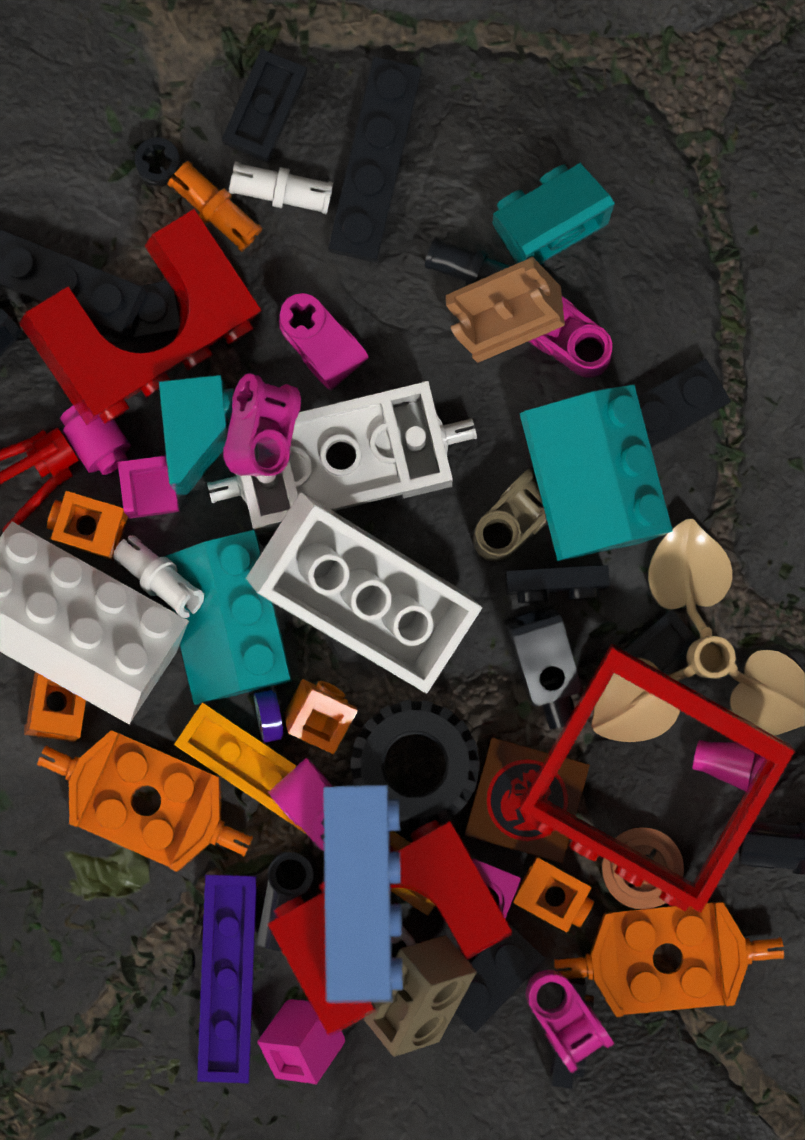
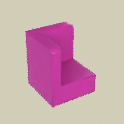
(147, 487)
(298, 1044)

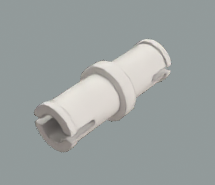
(280, 187)
(158, 576)

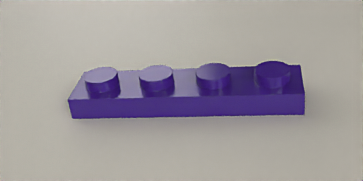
(227, 978)

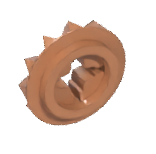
(643, 841)

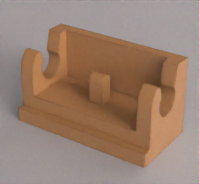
(506, 309)

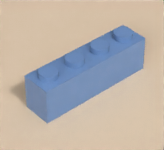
(359, 894)

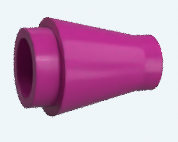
(727, 762)

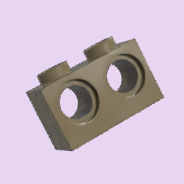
(433, 987)

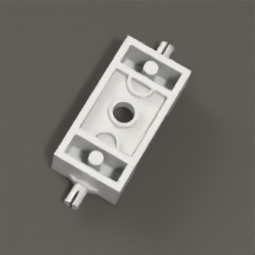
(397, 450)

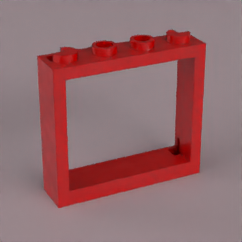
(630, 863)

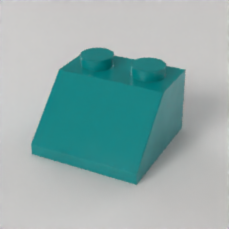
(553, 215)
(195, 427)

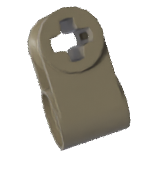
(518, 511)

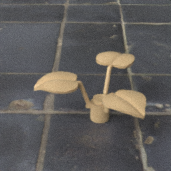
(695, 571)

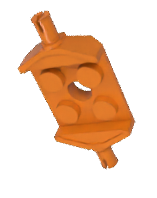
(103, 794)
(710, 966)

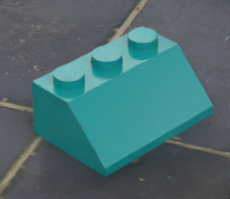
(596, 472)
(235, 635)

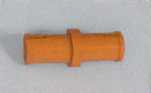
(214, 206)

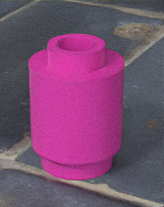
(96, 444)

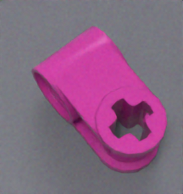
(564, 340)
(327, 346)
(261, 423)
(302, 799)
(567, 1021)

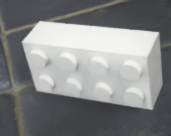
(363, 593)
(82, 625)

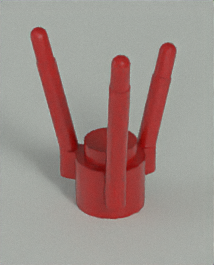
(48, 455)

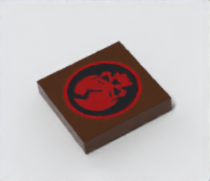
(502, 786)

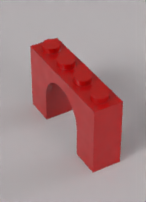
(102, 376)
(431, 866)

